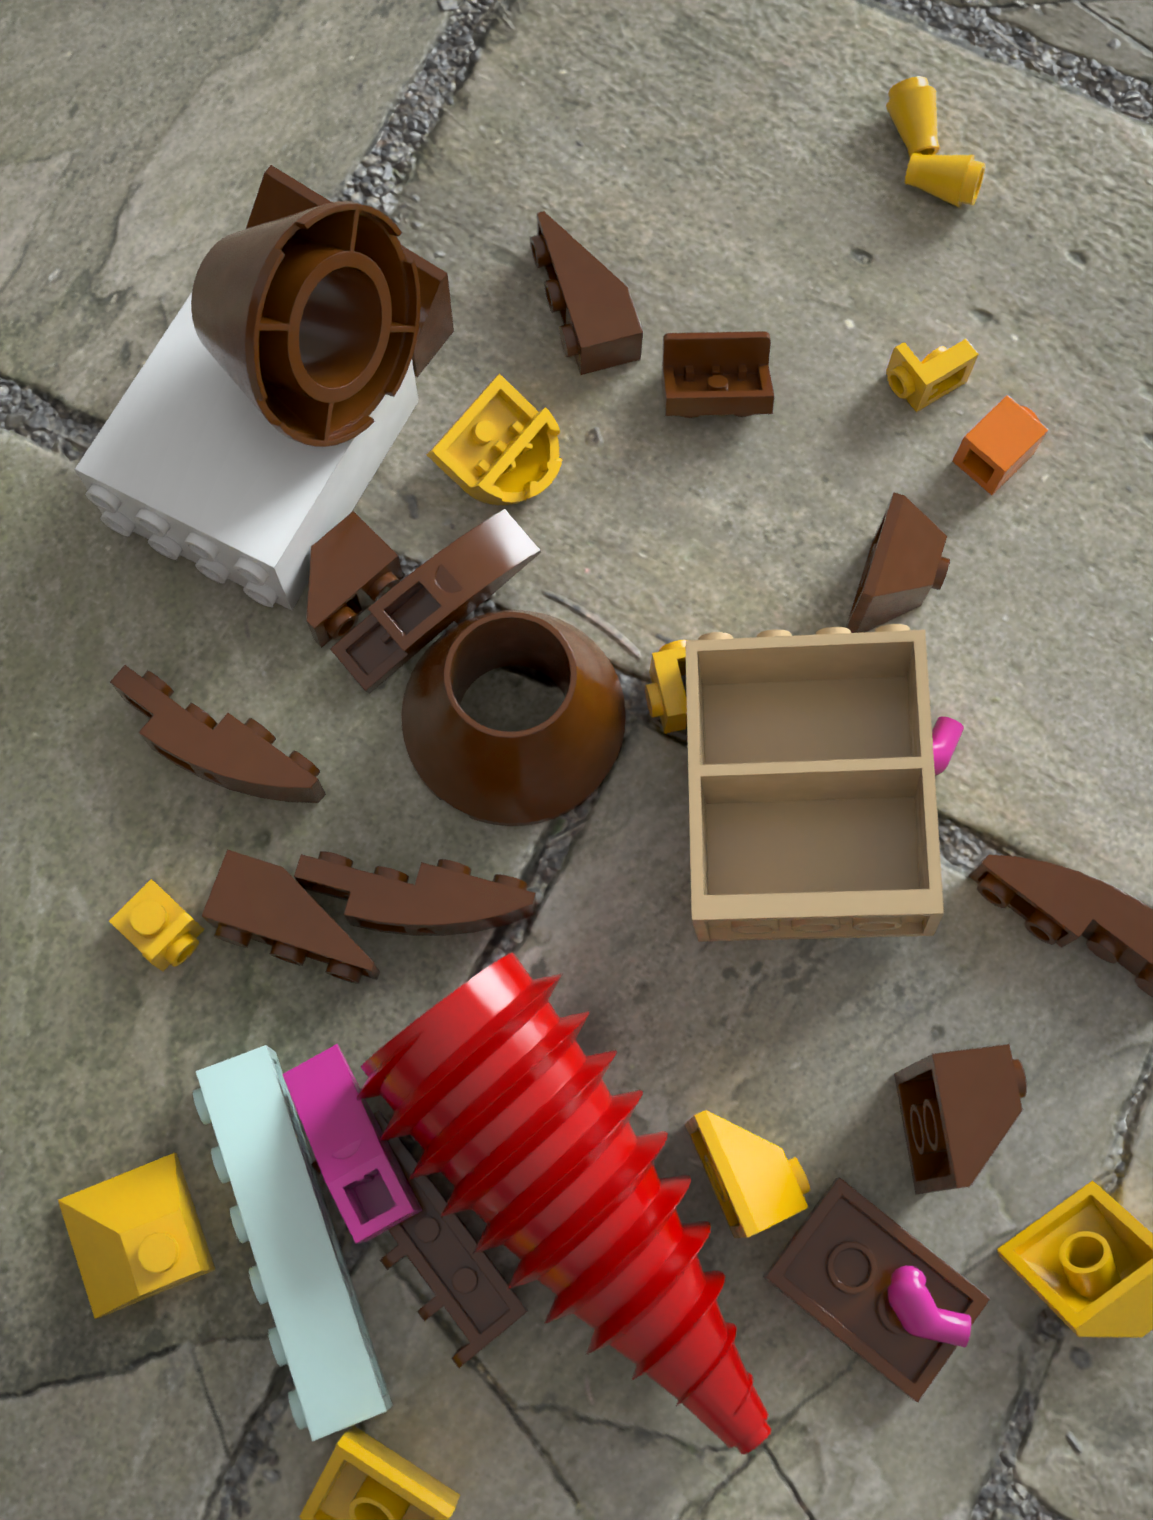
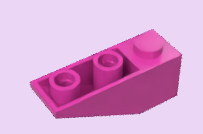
(347, 1146)

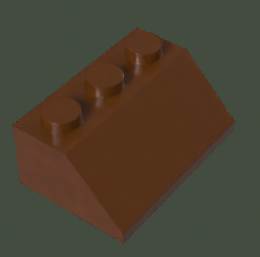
(958, 1113)

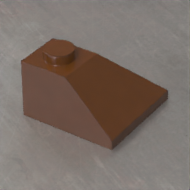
(900, 566)

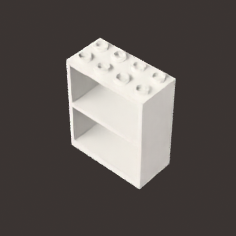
(216, 481)

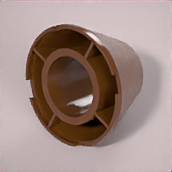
(312, 317)
(522, 773)

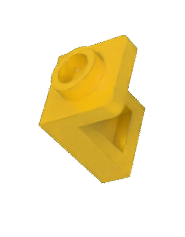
(666, 692)

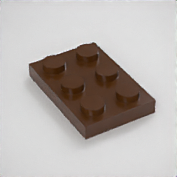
(841, 1276)

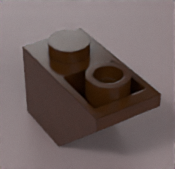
(346, 576)

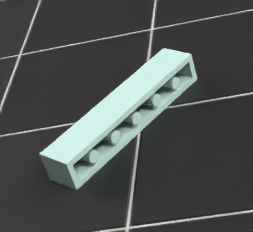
(293, 1244)

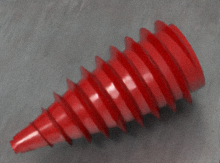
(566, 1184)

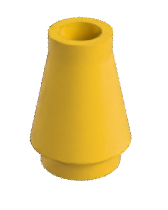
(915, 115)
(948, 177)

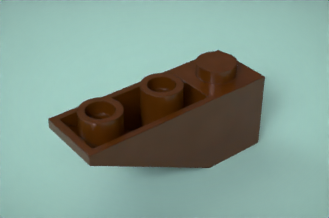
(593, 303)
(271, 907)

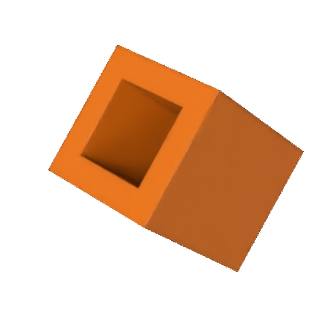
(1000, 444)

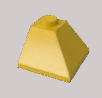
(747, 1175)
(136, 1235)
(1089, 1265)

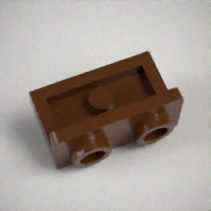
(717, 374)

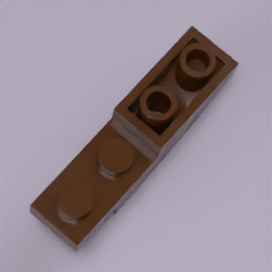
(433, 598)
(228, 756)
(439, 904)
(1068, 904)

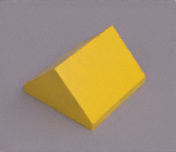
(375, 1484)

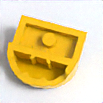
(500, 447)

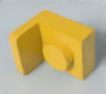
(933, 377)
(158, 927)

